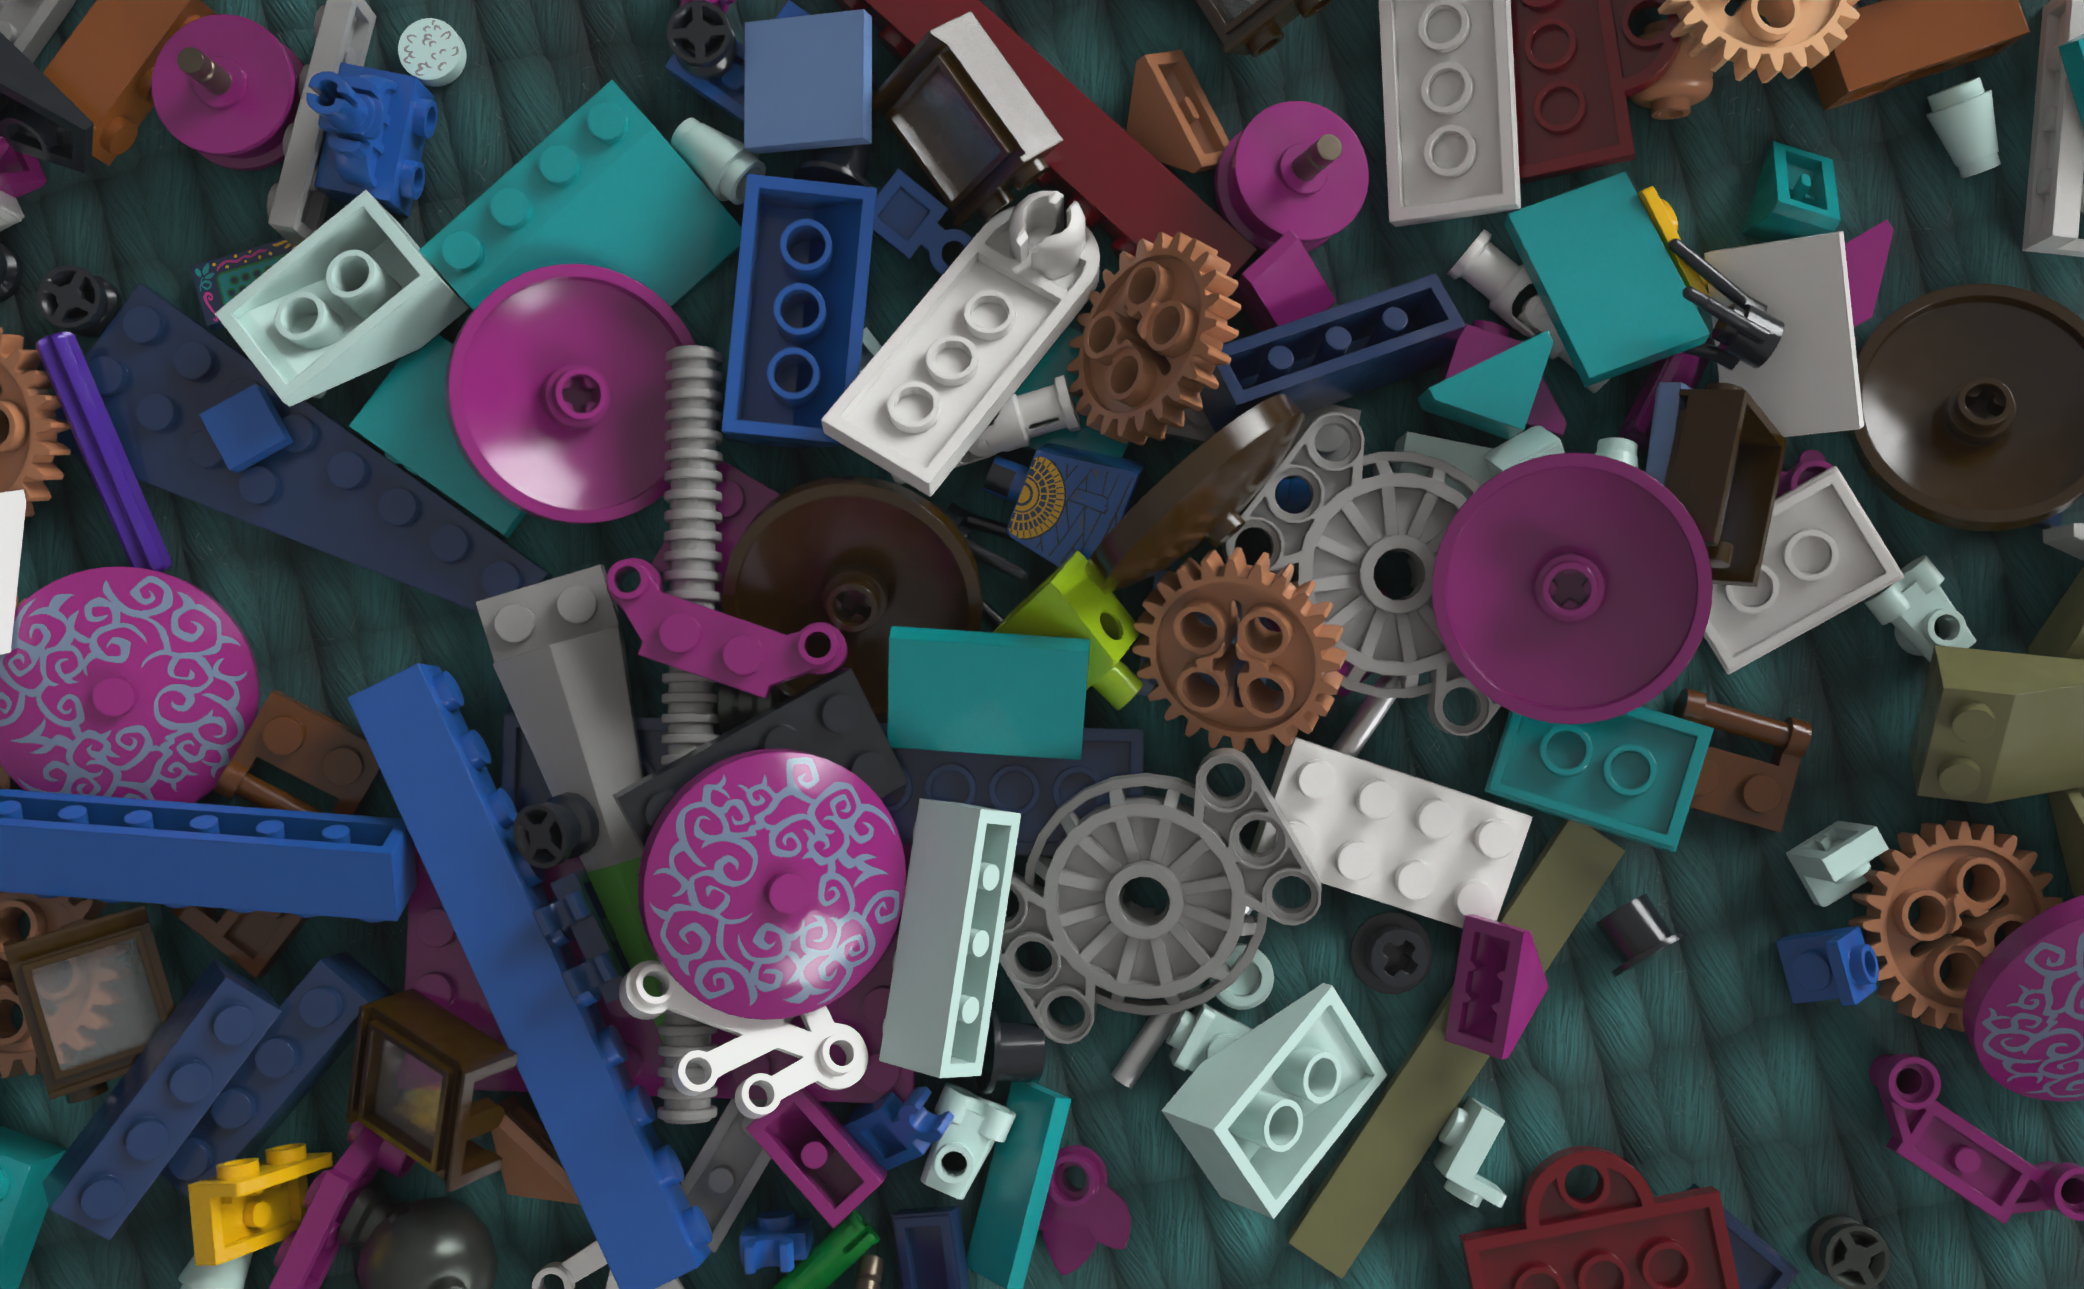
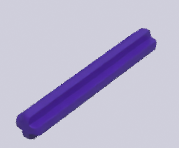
(102, 451)

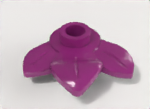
(1081, 1217)

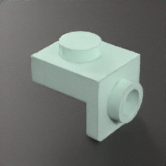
(1466, 1142)

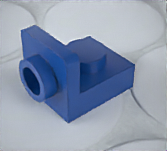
(1829, 966)

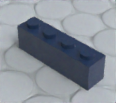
(1338, 351)
(281, 1069)
(160, 1100)

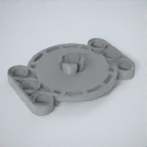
(1339, 544)
(1134, 947)

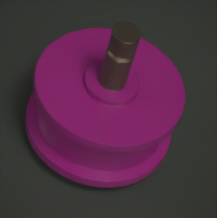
(228, 91)
(1292, 171)

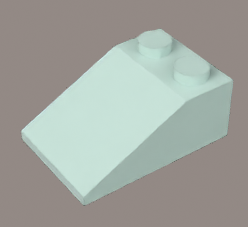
(341, 304)
(1276, 1100)

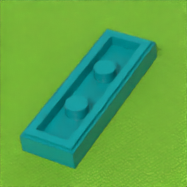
(1018, 1185)

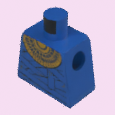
(1064, 498)

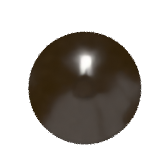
(1975, 407)
(1198, 497)
(855, 559)

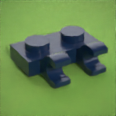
(581, 913)

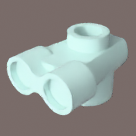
(1914, 607)
(971, 1133)

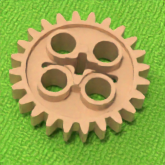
(1797, 37)

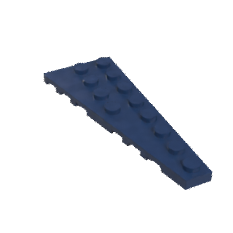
(321, 490)

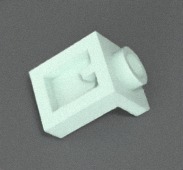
(1836, 860)
(1202, 1035)

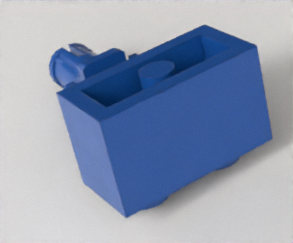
(372, 134)

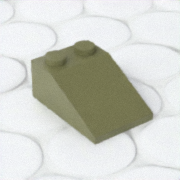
(1998, 726)

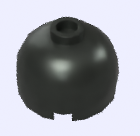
(430, 1248)

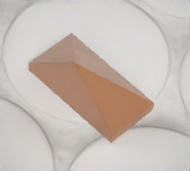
(1173, 114)
(529, 1157)

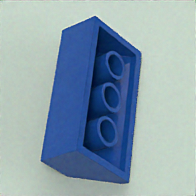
(797, 308)

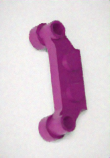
(714, 642)
(1964, 1155)
(312, 1248)

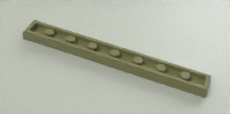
(1438, 1071)

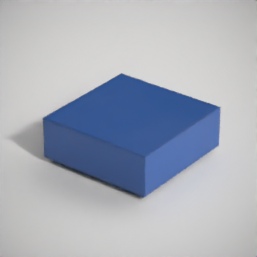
(246, 428)

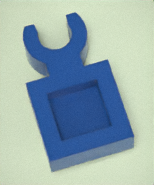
(909, 219)
(897, 1130)
(775, 1240)

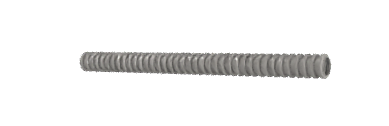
(689, 696)

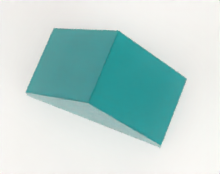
(1793, 196)
(1494, 393)

